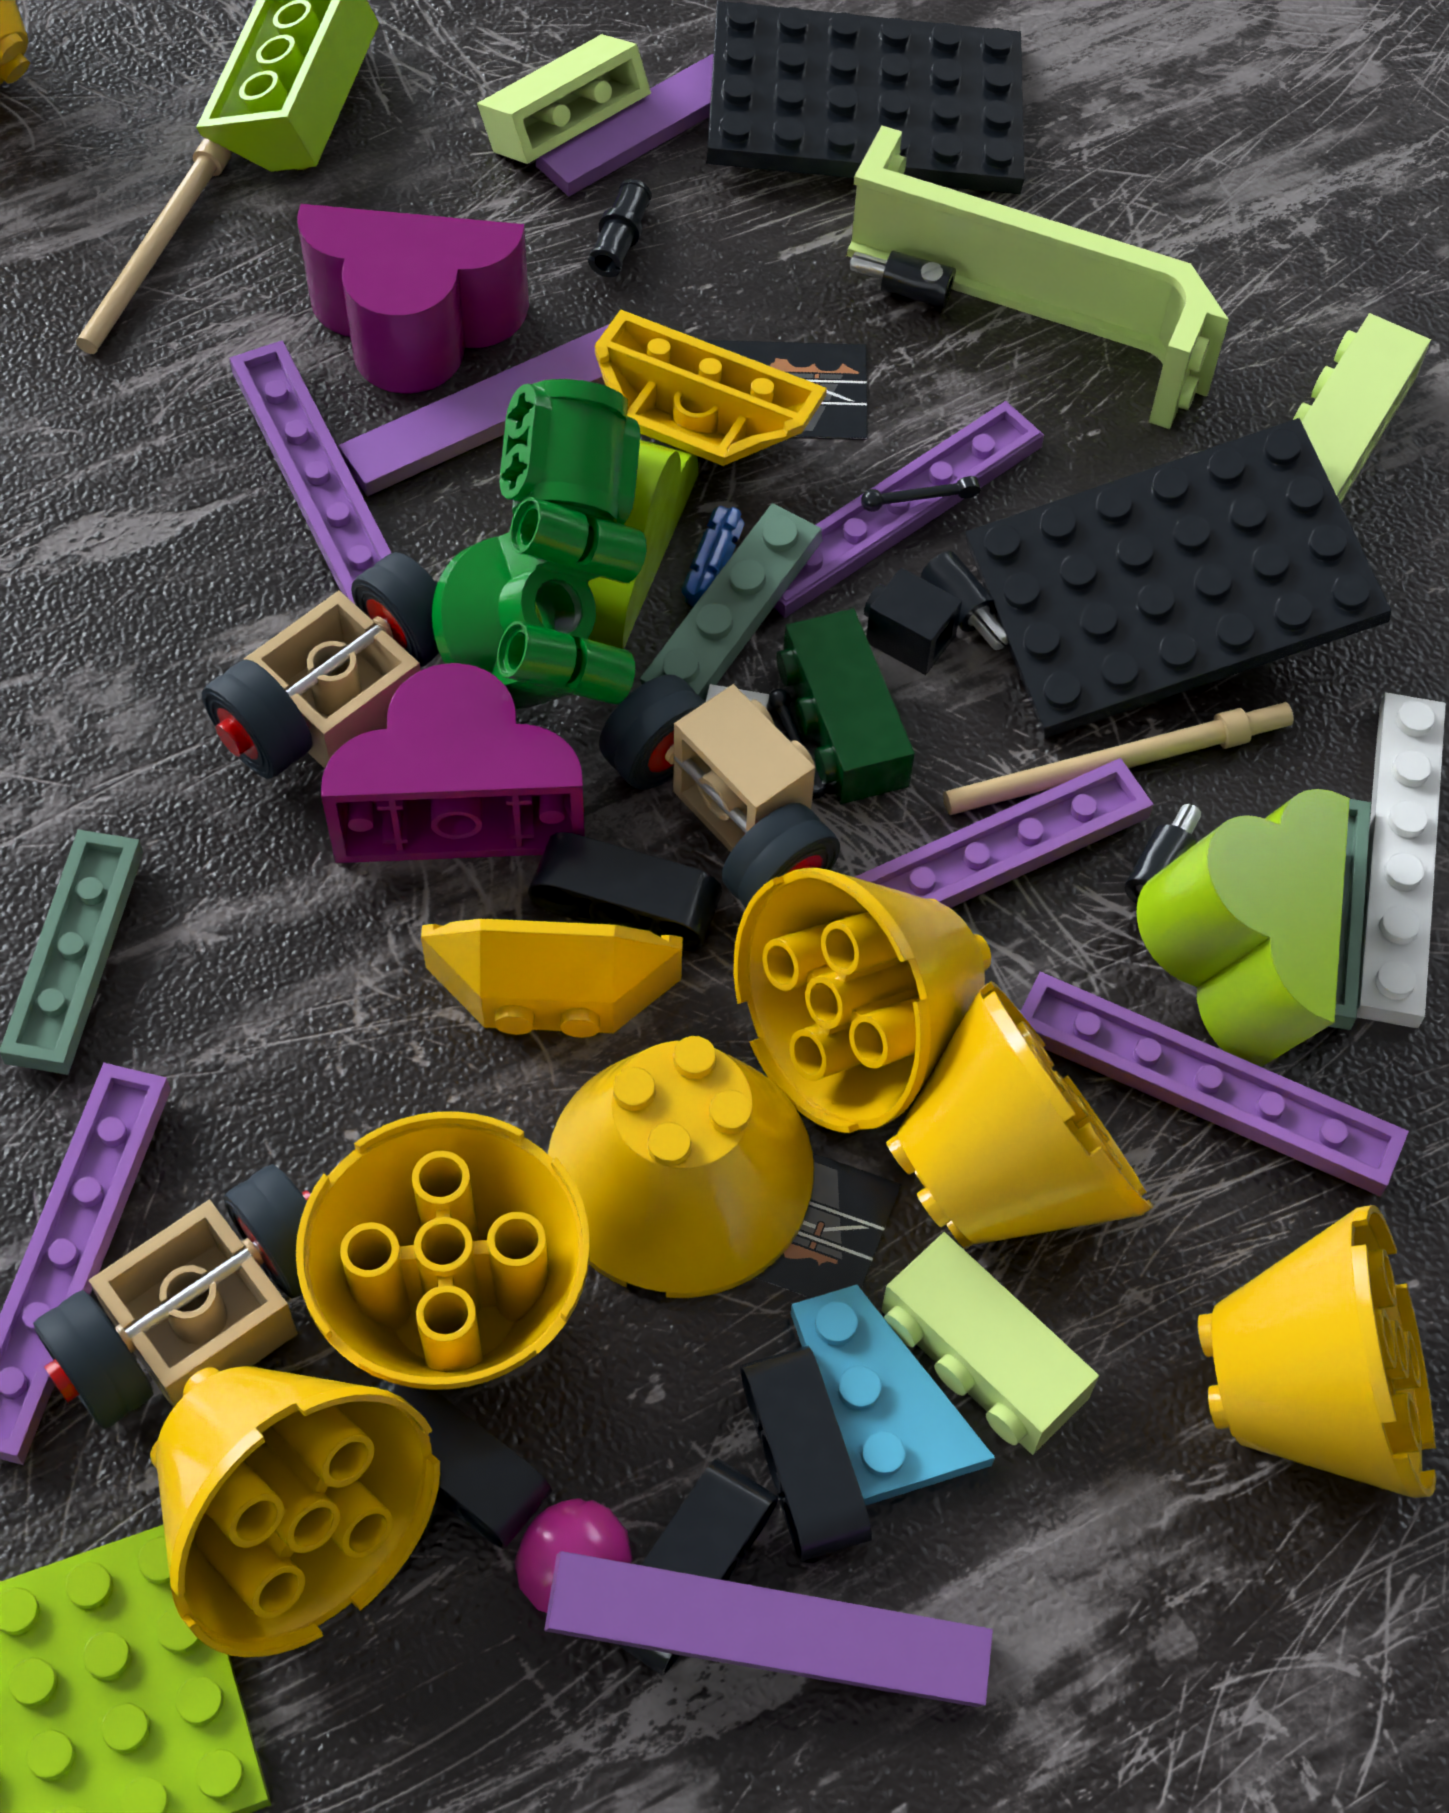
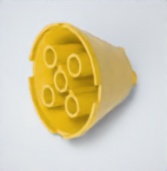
(853, 992)
(1008, 1138)
(685, 1168)
(443, 1251)
(1327, 1361)
(287, 1502)

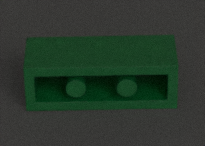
(845, 707)

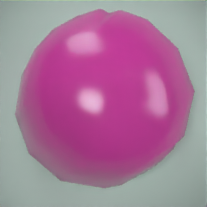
(572, 1528)

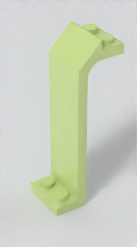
(1045, 270)

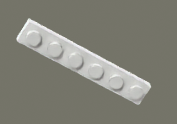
(1401, 861)

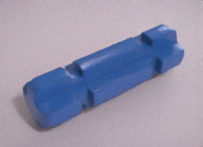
(713, 552)

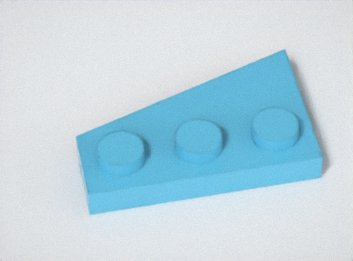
(886, 1404)

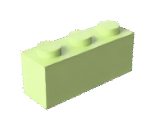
(564, 98)
(987, 1344)

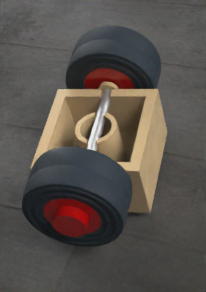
(327, 671)
(729, 772)
(182, 1302)

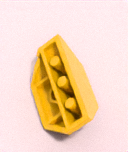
(702, 393)
(551, 972)

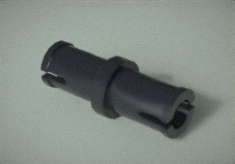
(620, 228)

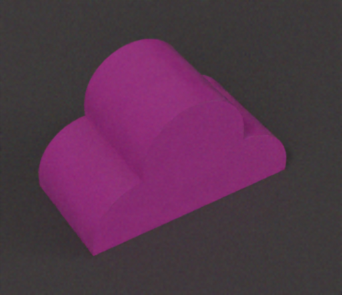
(413, 288)
(451, 777)

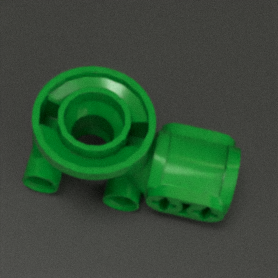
(572, 489)

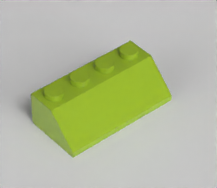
(288, 80)

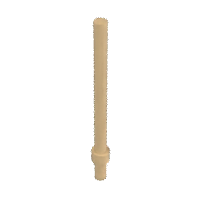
(208, 162)
(1227, 729)

